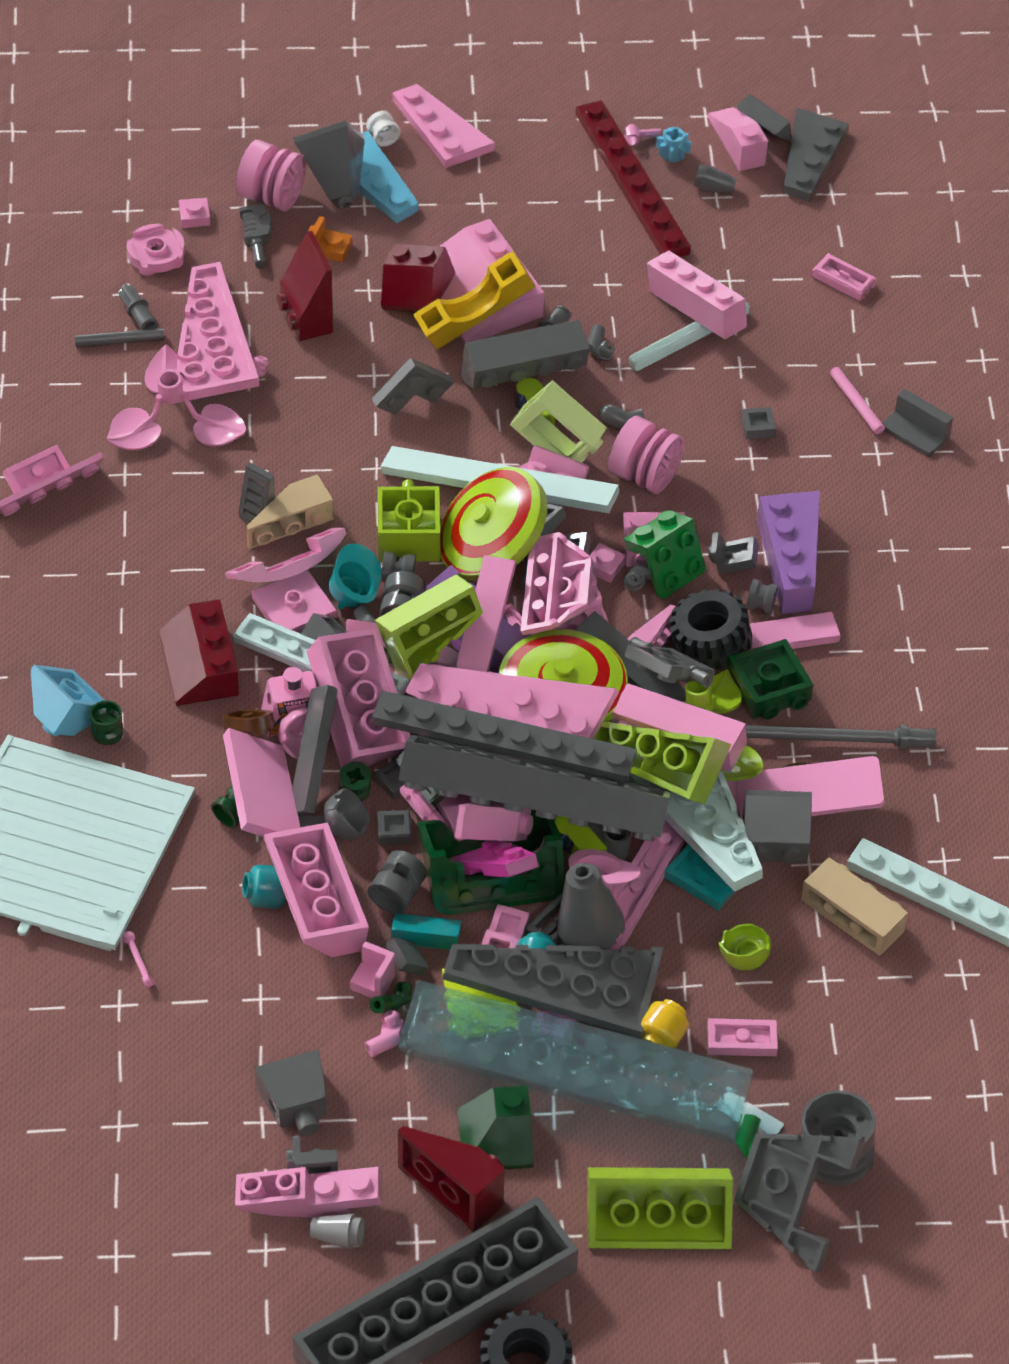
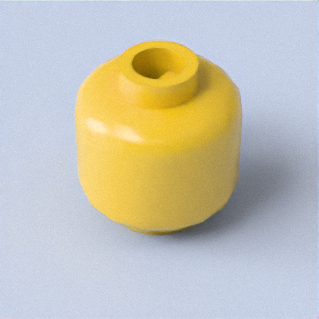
(665, 1023)

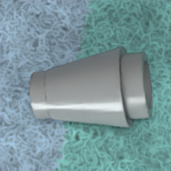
(339, 1230)

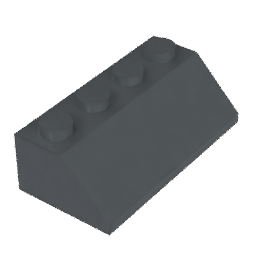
(524, 354)

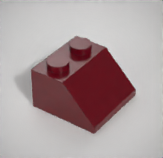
(415, 276)

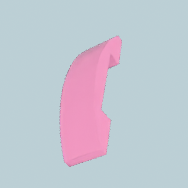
(320, 547)

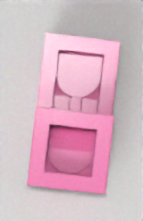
(506, 927)

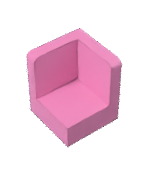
(374, 971)

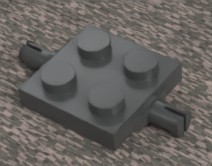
(668, 663)

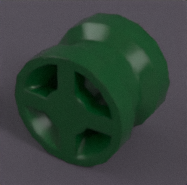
(361, 785)

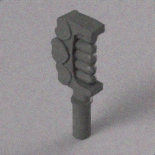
(257, 230)

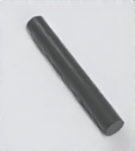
(119, 337)

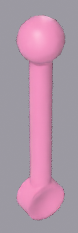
(128, 938)

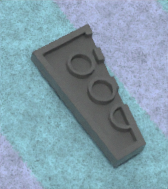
(811, 152)

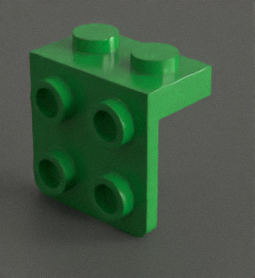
(670, 551)

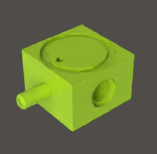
(409, 521)

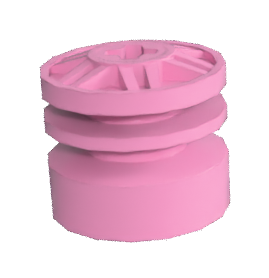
(270, 175)
(646, 454)

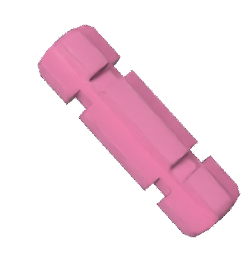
(420, 804)

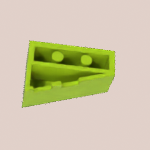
(428, 623)

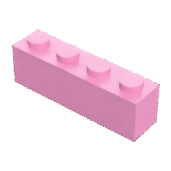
(697, 294)
(654, 711)

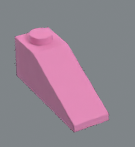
(740, 137)
(492, 822)

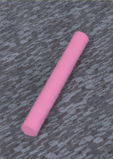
(857, 400)

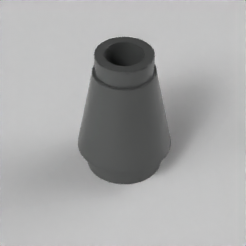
(714, 180)

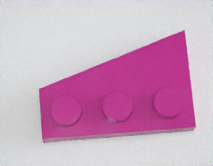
(497, 859)

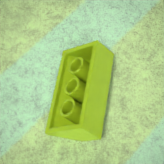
(659, 1208)

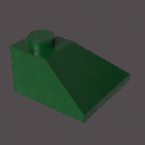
(500, 1125)

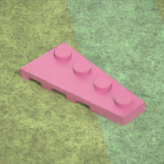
(442, 129)

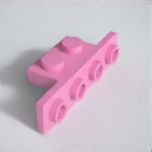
(42, 473)

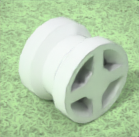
(383, 128)

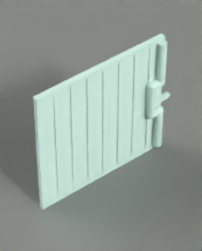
(79, 840)

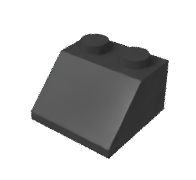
(778, 824)

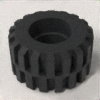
(708, 612)
(526, 1335)

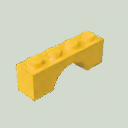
(450, 318)

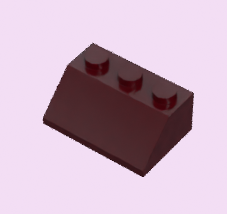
(199, 654)

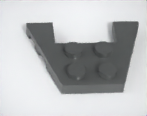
(780, 1181)

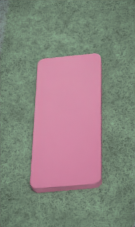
(834, 784)

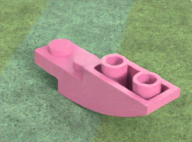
(307, 1195)

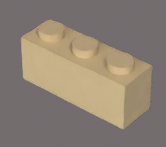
(854, 906)

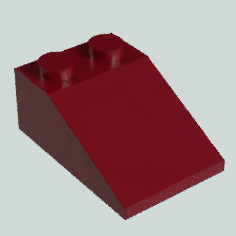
(308, 291)
(454, 1174)

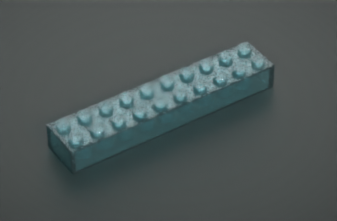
(576, 1061)

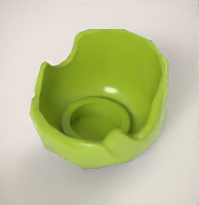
(745, 946)

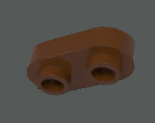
(249, 720)

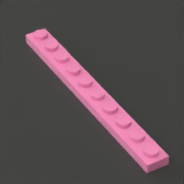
(636, 895)

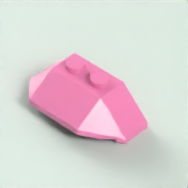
(555, 584)

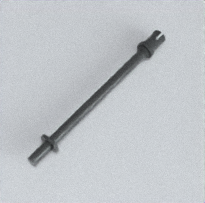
(900, 737)

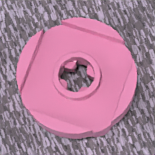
(156, 261)

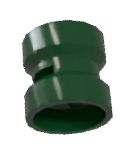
(106, 722)
(225, 809)

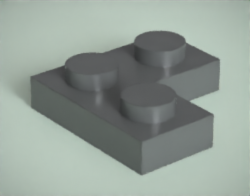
(412, 380)

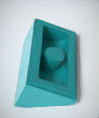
(426, 931)

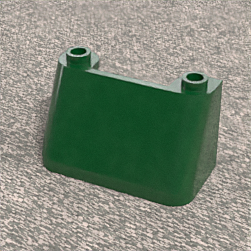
(462, 893)

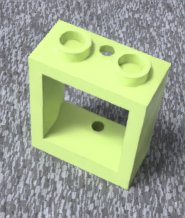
(569, 413)

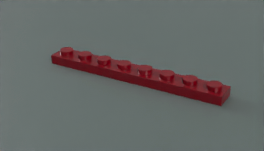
(632, 179)

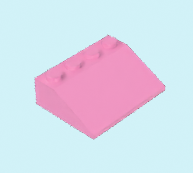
(470, 255)

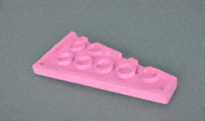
(212, 341)
(533, 701)

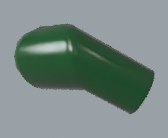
(401, 997)

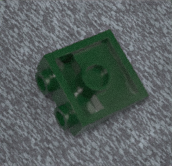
(771, 679)

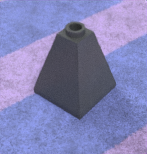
(335, 160)

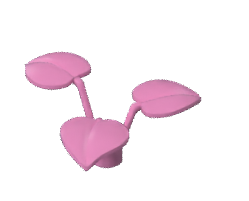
(136, 430)

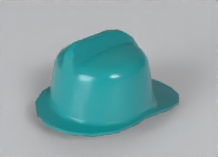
(355, 576)

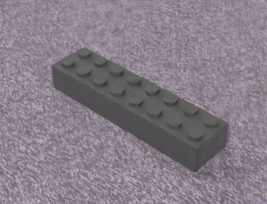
(533, 786)
(446, 1294)

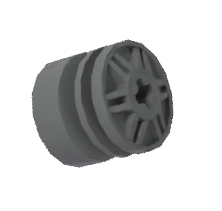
(842, 1116)

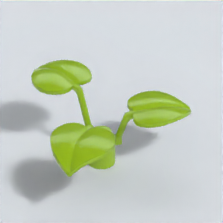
(721, 698)

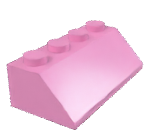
(359, 671)
(318, 889)

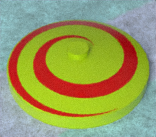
(493, 517)
(567, 658)

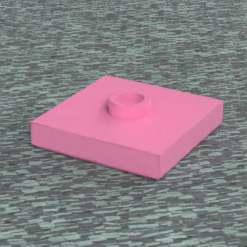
(292, 601)

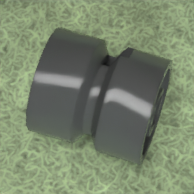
(399, 589)
(397, 882)

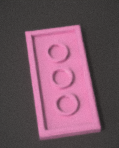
(260, 784)

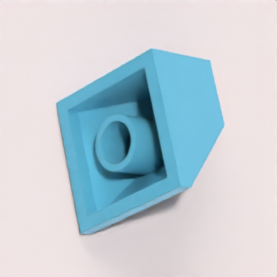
(62, 700)

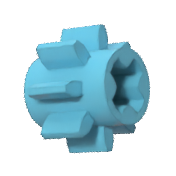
(673, 144)

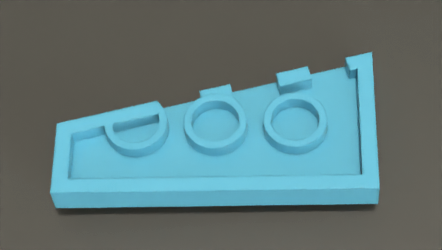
(383, 184)

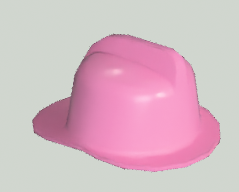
(611, 868)

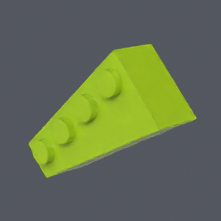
(671, 759)

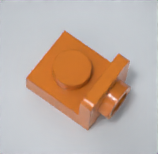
(333, 243)

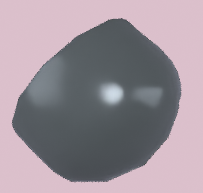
(346, 815)

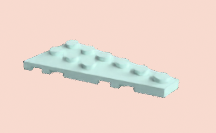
(714, 832)

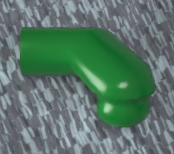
(747, 1133)

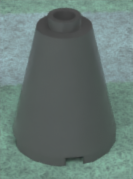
(588, 909)

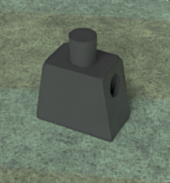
(294, 1091)

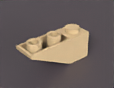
(292, 511)

